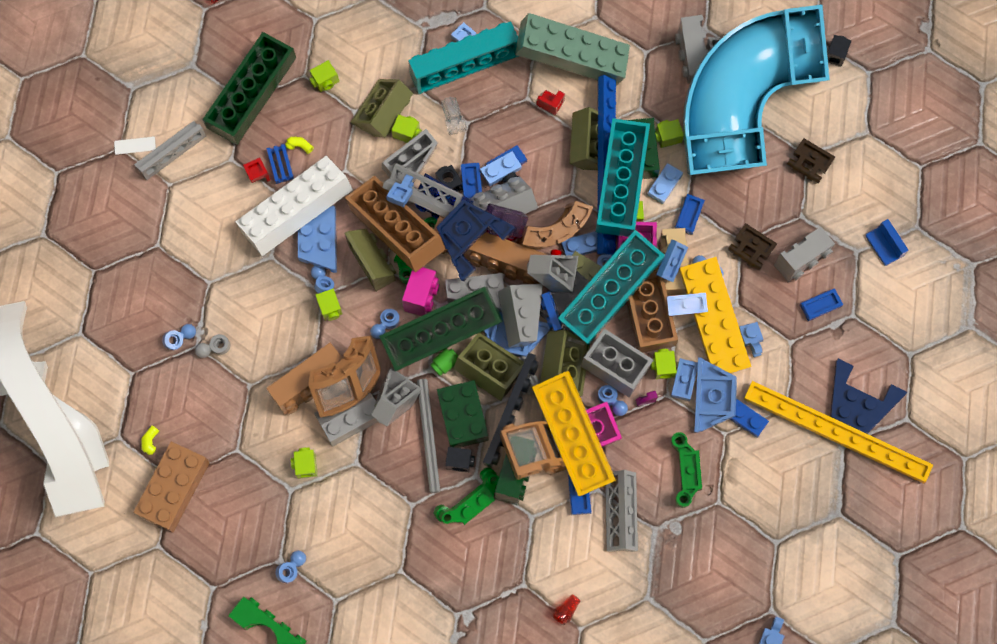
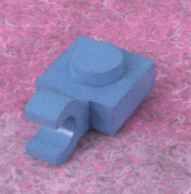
(401, 192)
(752, 336)
(772, 636)

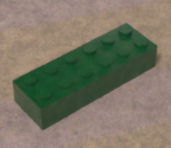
(249, 88)
(441, 328)

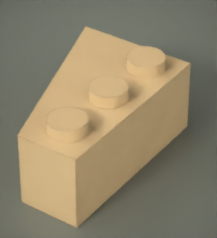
(678, 234)

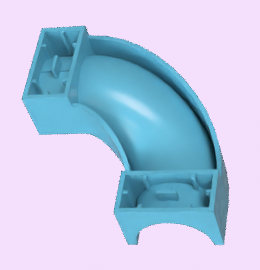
(737, 79)

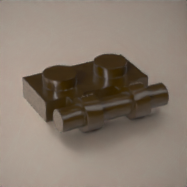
(814, 156)
(755, 242)

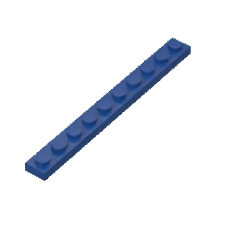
(606, 111)

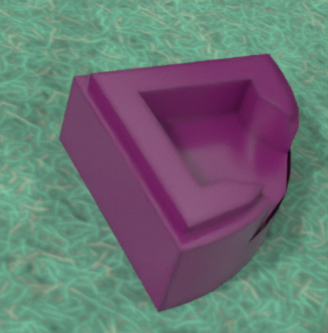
(650, 398)

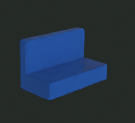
(887, 243)

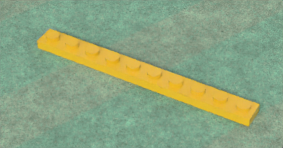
(838, 432)

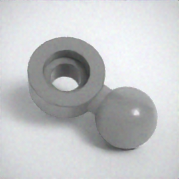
(203, 350)

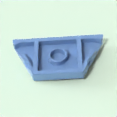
(318, 241)
(498, 335)
(714, 396)

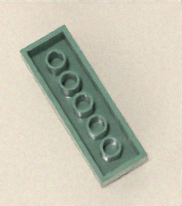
(571, 48)

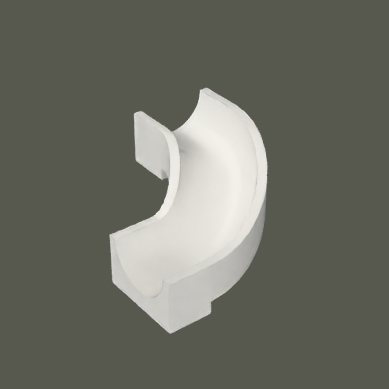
(63, 433)

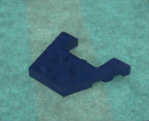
(463, 228)
(857, 407)

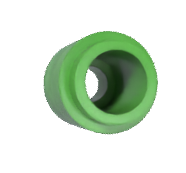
(444, 361)

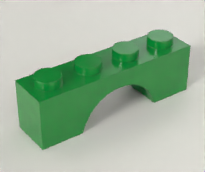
(249, 615)

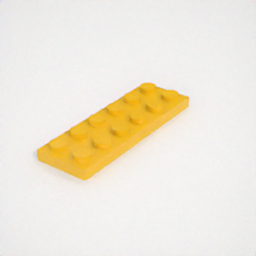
(719, 325)
(573, 433)

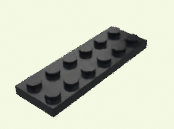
(514, 403)

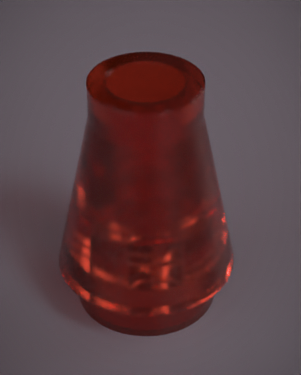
(566, 610)

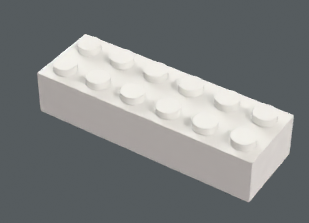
(294, 205)

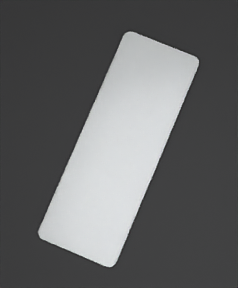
(134, 145)

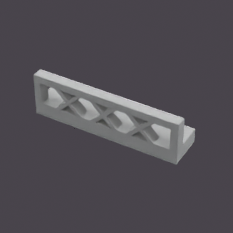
(170, 150)
(425, 198)
(625, 510)

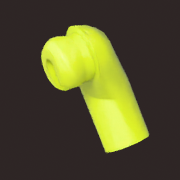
(299, 142)
(146, 441)

